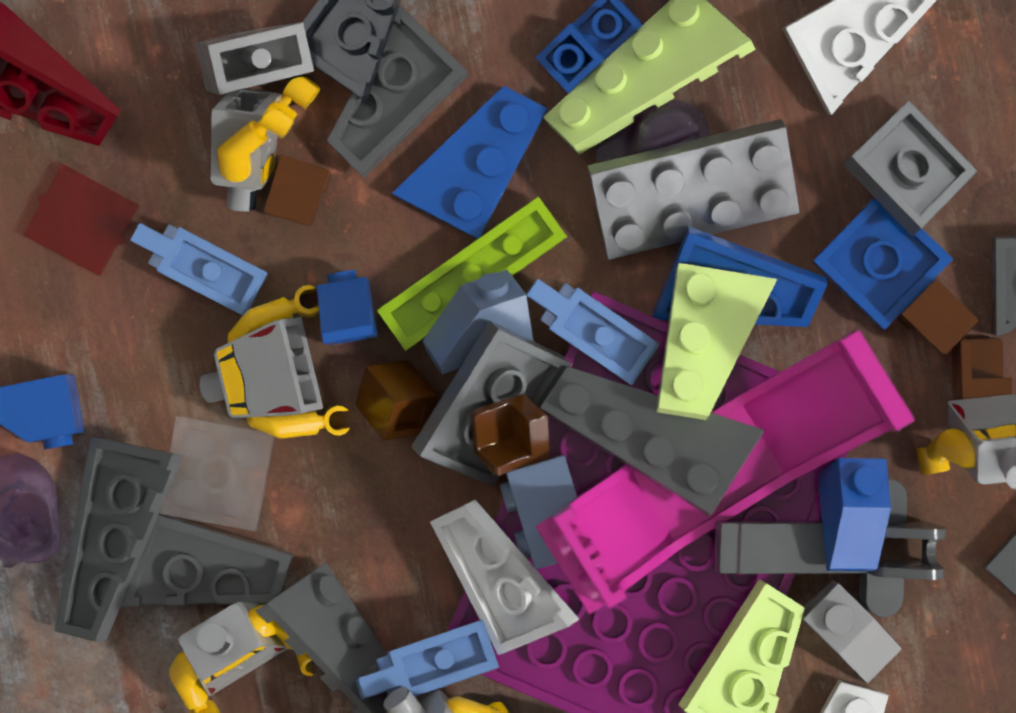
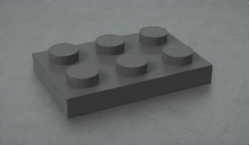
(494, 370)

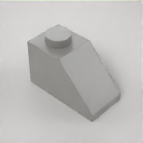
(254, 57)
(849, 630)

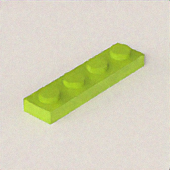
(505, 247)

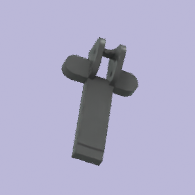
(799, 548)

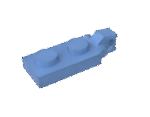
(202, 266)
(594, 329)
(432, 662)

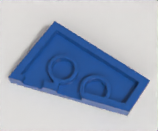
(475, 165)
(791, 299)

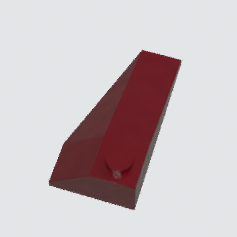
(47, 87)

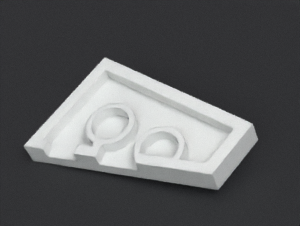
(846, 40)
(500, 580)

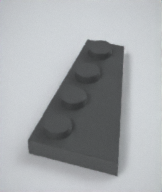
(679, 453)
(112, 525)
(330, 632)

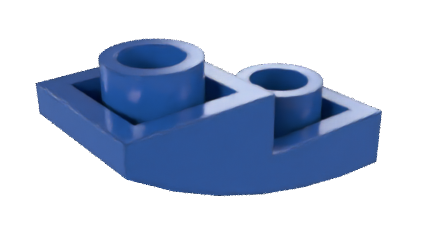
(588, 42)

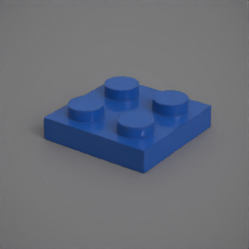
(881, 263)

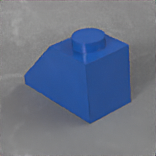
(346, 309)
(43, 410)
(854, 512)

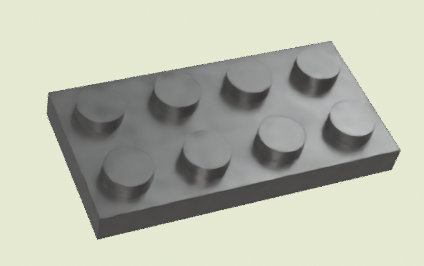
(698, 184)

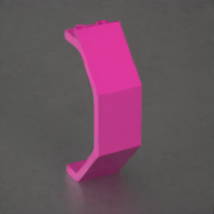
(807, 417)

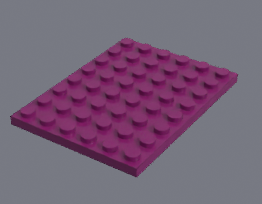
(660, 636)

